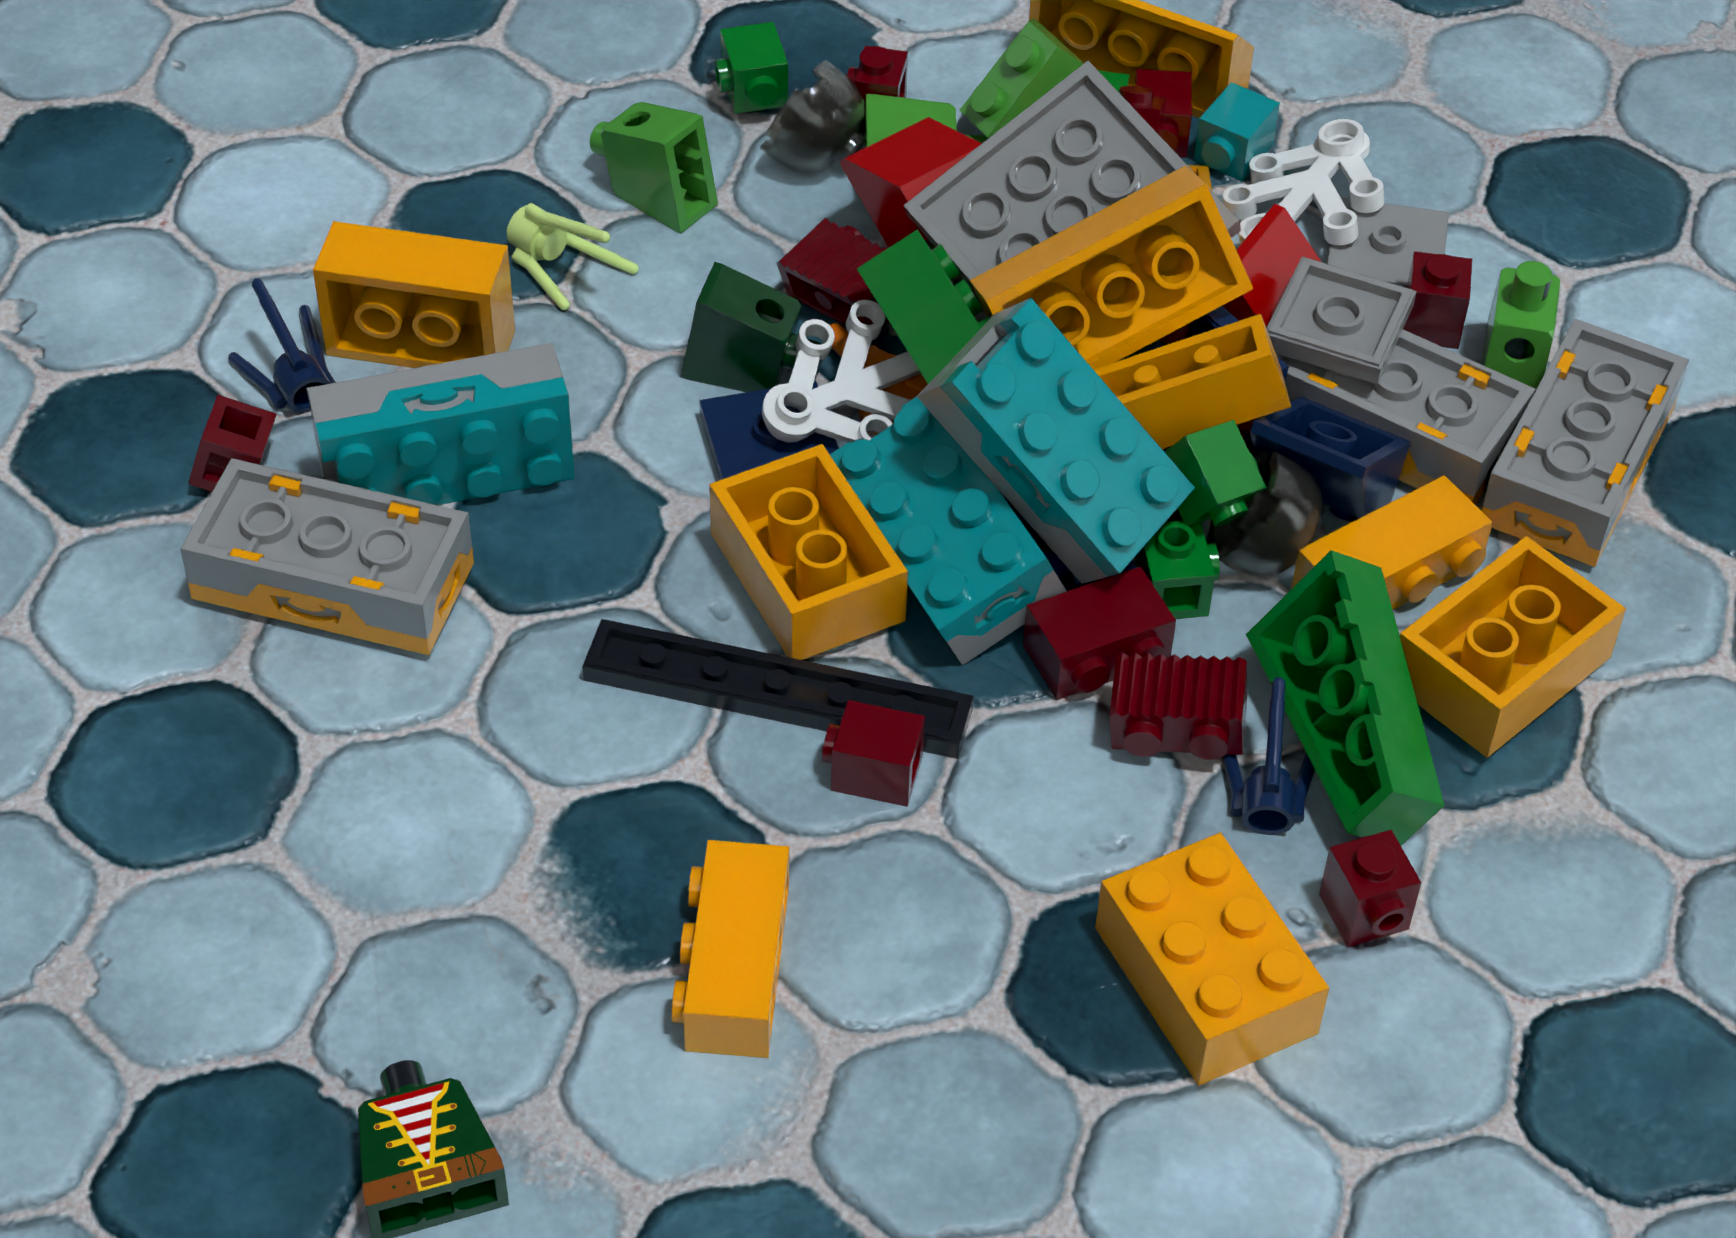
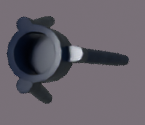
(292, 370)
(1269, 798)

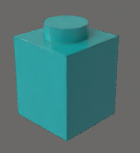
(1236, 130)

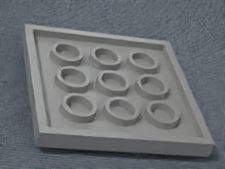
(1045, 173)

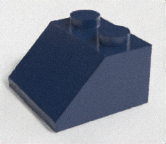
(1347, 457)

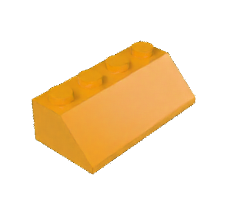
(1138, 35)
(1126, 270)

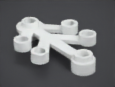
(1339, 146)
(851, 385)

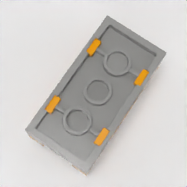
(1435, 398)
(1583, 441)
(328, 556)

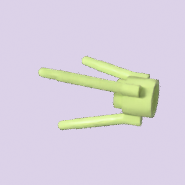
(545, 235)

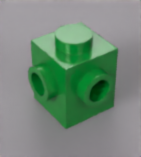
(752, 67)
(1220, 471)
(1181, 568)

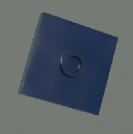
(740, 435)

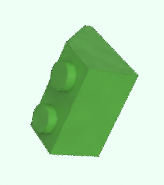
(1019, 78)

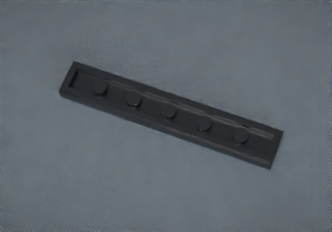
(764, 683)

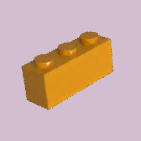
(1201, 381)
(1413, 539)
(733, 949)

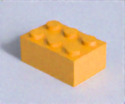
(412, 296)
(808, 553)
(1509, 645)
(1210, 958)

